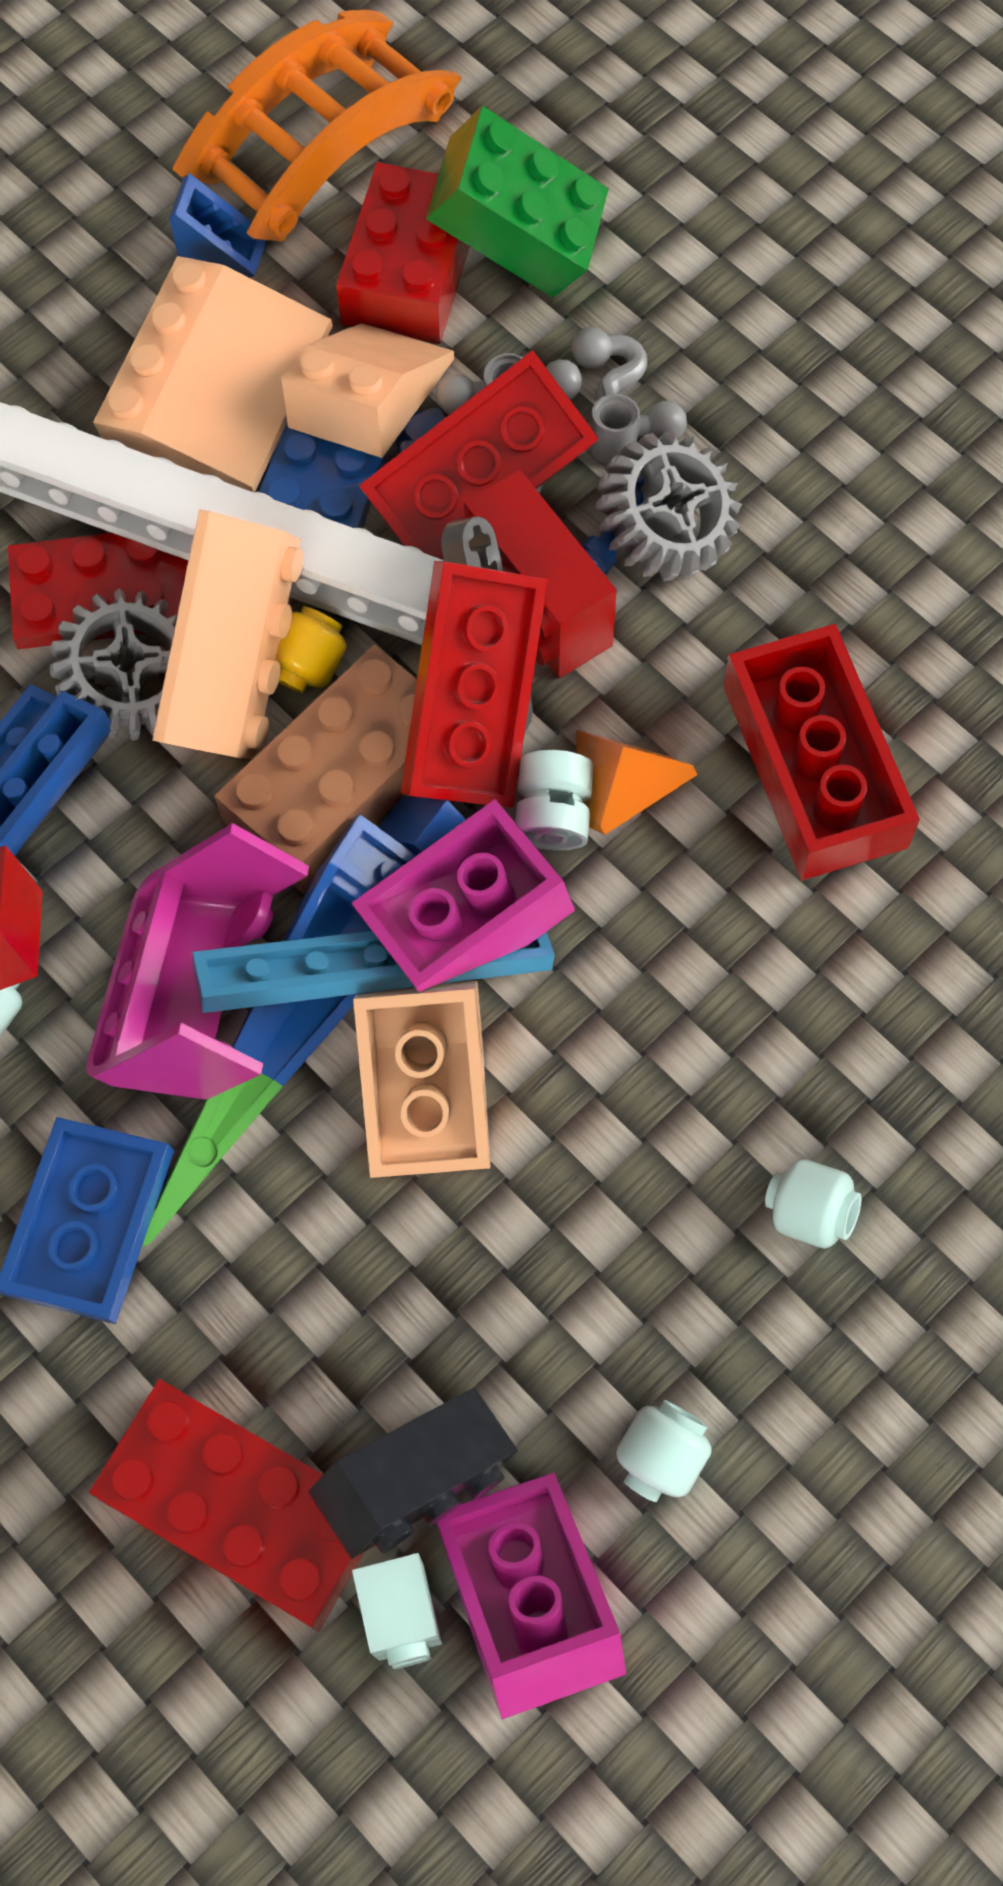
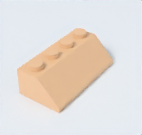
(228, 636)

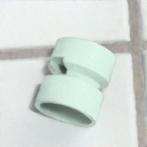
(554, 794)

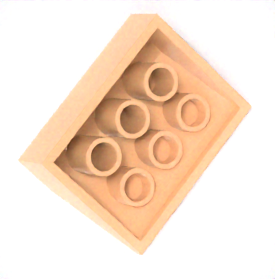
(209, 373)

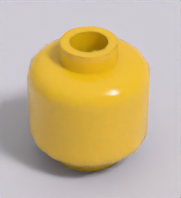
(310, 650)

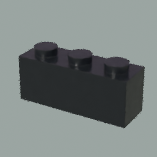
(413, 1474)

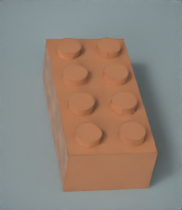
(328, 764)

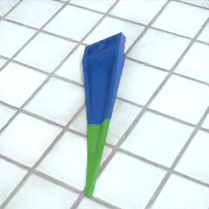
(285, 1032)

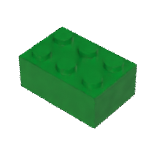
(517, 202)

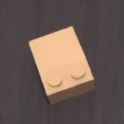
(361, 386)
(423, 1079)

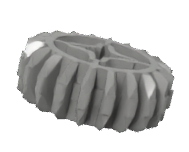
(678, 478)
(104, 664)

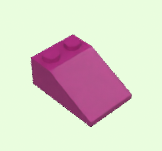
(465, 900)
(531, 1596)

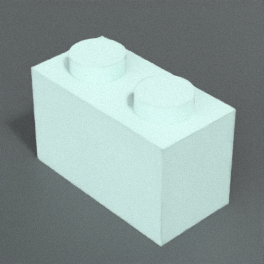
(397, 1611)

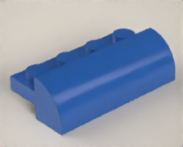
(41, 754)

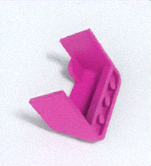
(151, 1015)

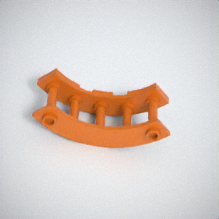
(288, 68)

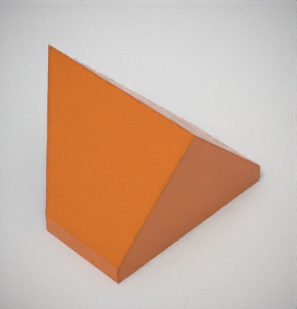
(626, 779)

